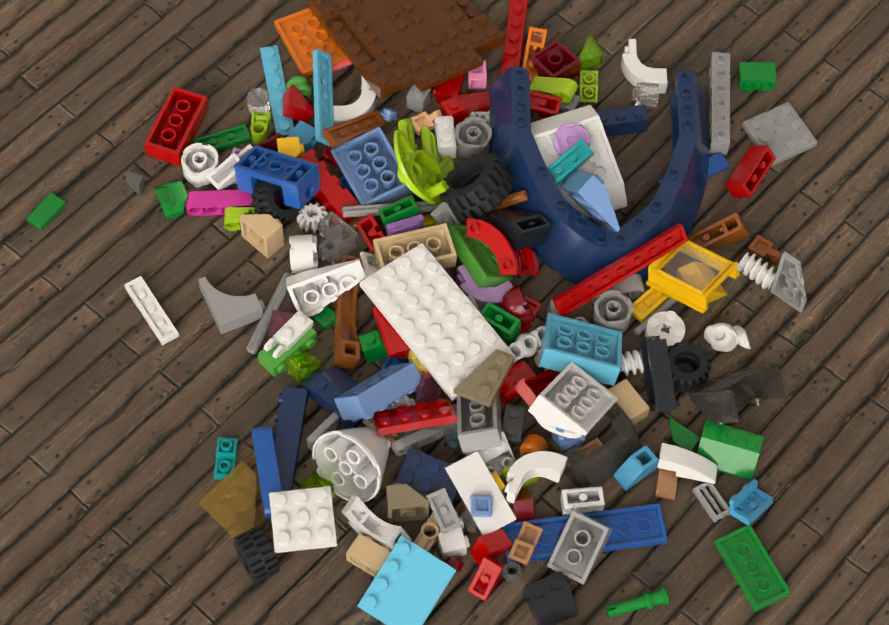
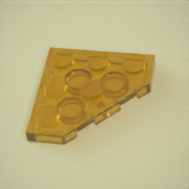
(233, 501)

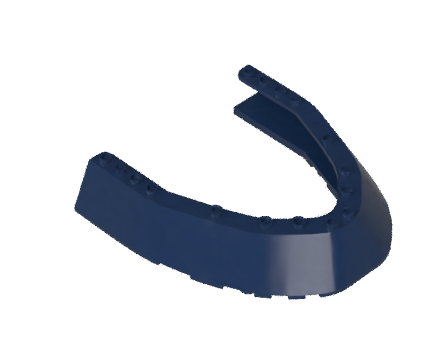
(575, 243)

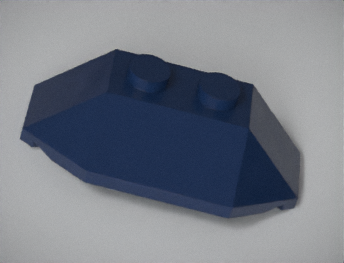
(327, 385)

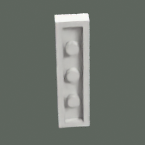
(151, 310)

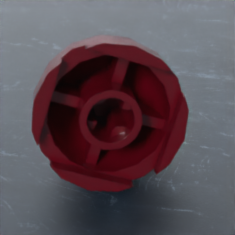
(516, 305)

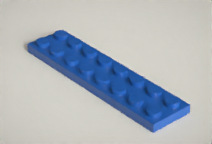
(631, 529)

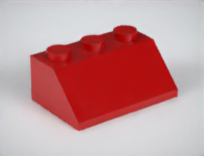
(393, 342)

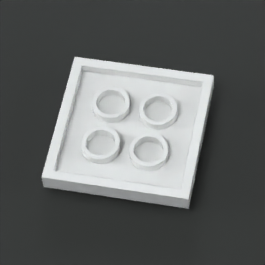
(302, 519)

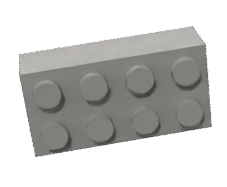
(478, 425)

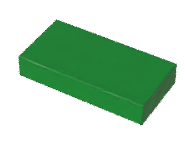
(46, 211)

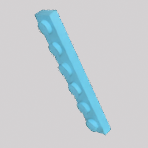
(276, 88)
(322, 94)

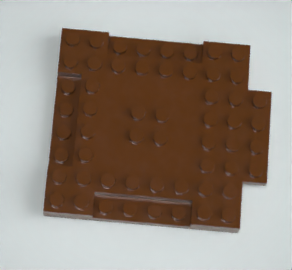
(408, 39)

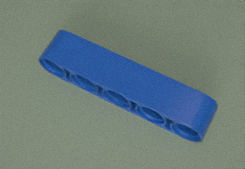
(266, 465)

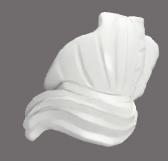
(725, 337)

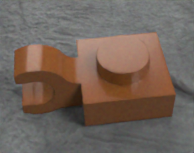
(763, 249)

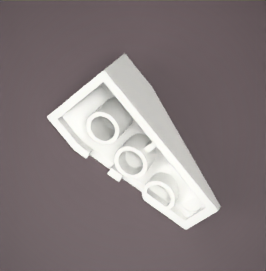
(320, 286)

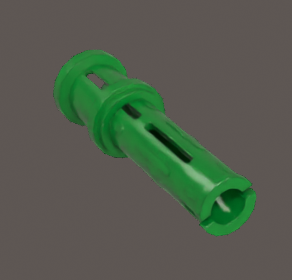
(647, 601)

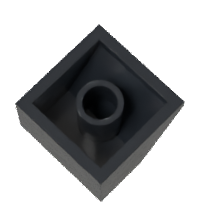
(550, 600)

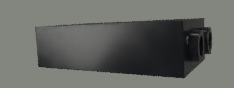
(657, 374)

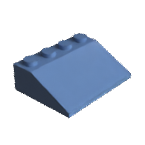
(371, 168)
(592, 197)

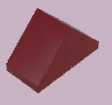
(523, 506)

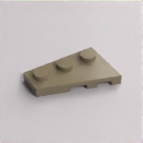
(486, 379)

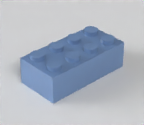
(378, 392)

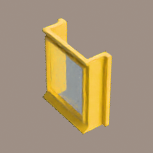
(690, 274)

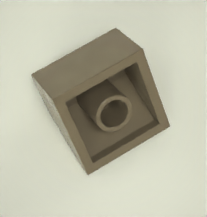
(405, 504)

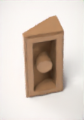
(666, 484)

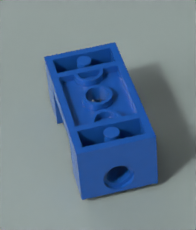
(296, 176)

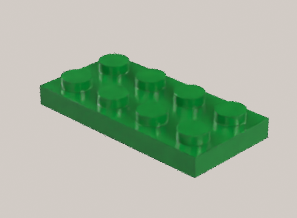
(752, 568)

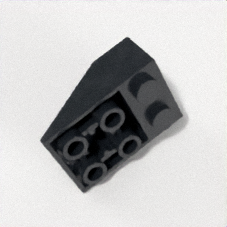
(521, 226)

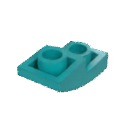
(225, 457)

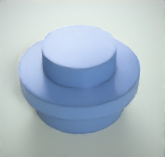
(389, 114)

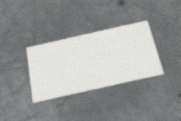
(474, 478)

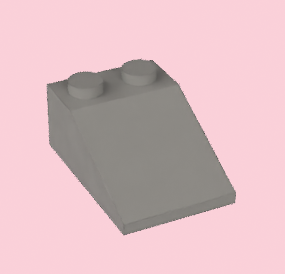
(579, 546)

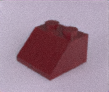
(556, 61)

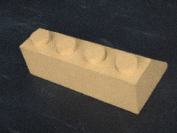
(435, 239)

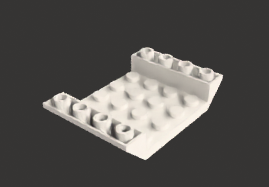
(601, 163)

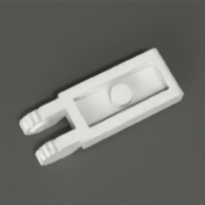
(289, 334)

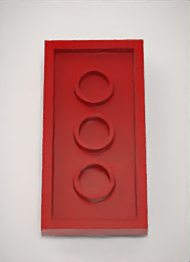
(414, 417)

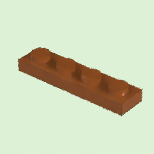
(353, 128)

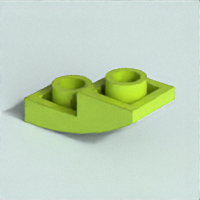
(588, 86)

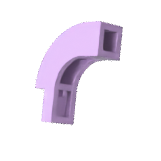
(480, 294)

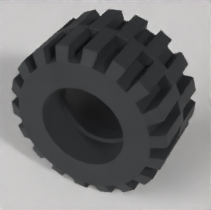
(264, 202)
(693, 356)
(256, 554)

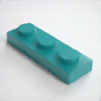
(570, 161)

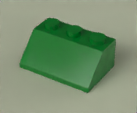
(730, 449)

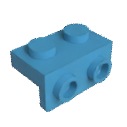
(749, 503)

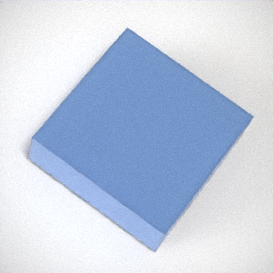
(481, 505)

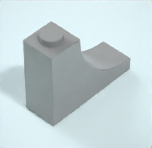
(229, 310)

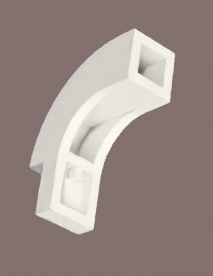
(637, 72)
(364, 105)
(535, 464)
(367, 523)

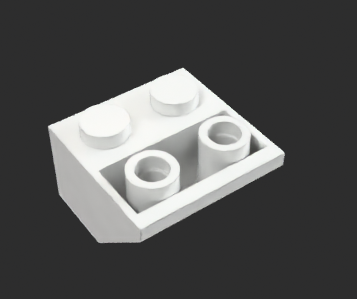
(496, 458)

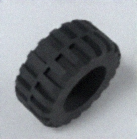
(477, 186)

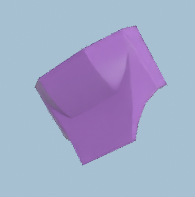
(405, 225)

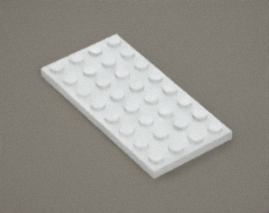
(433, 317)

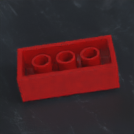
(176, 125)

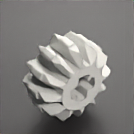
(310, 216)

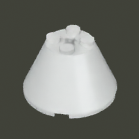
(352, 461)

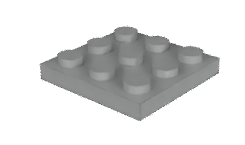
(781, 131)

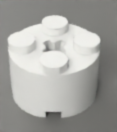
(198, 163)
(303, 253)
(666, 325)

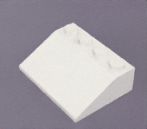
(573, 401)

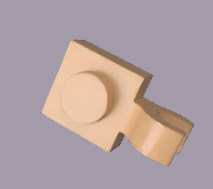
(425, 119)

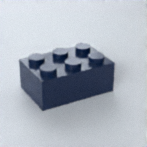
(426, 475)

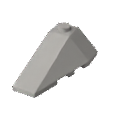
(789, 282)

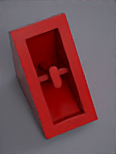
(296, 106)
(490, 544)

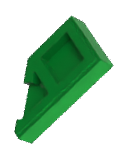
(682, 436)

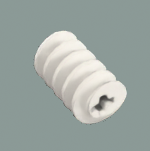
(757, 270)
(631, 362)

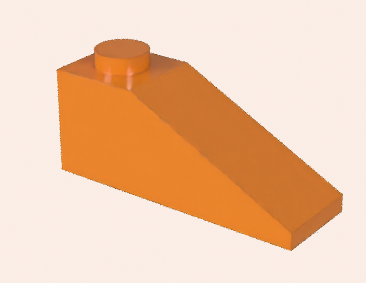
(535, 42)

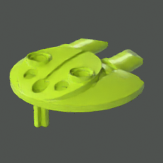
(421, 169)

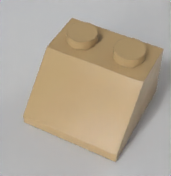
(262, 232)

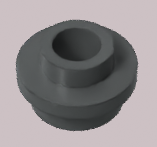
(512, 566)

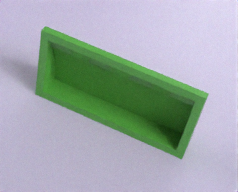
(477, 258)

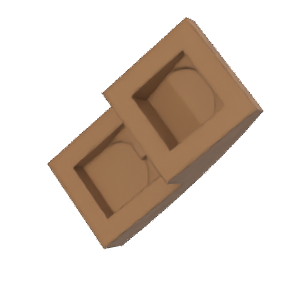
(525, 543)

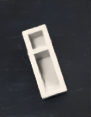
(225, 174)
(686, 463)

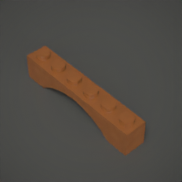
(346, 338)

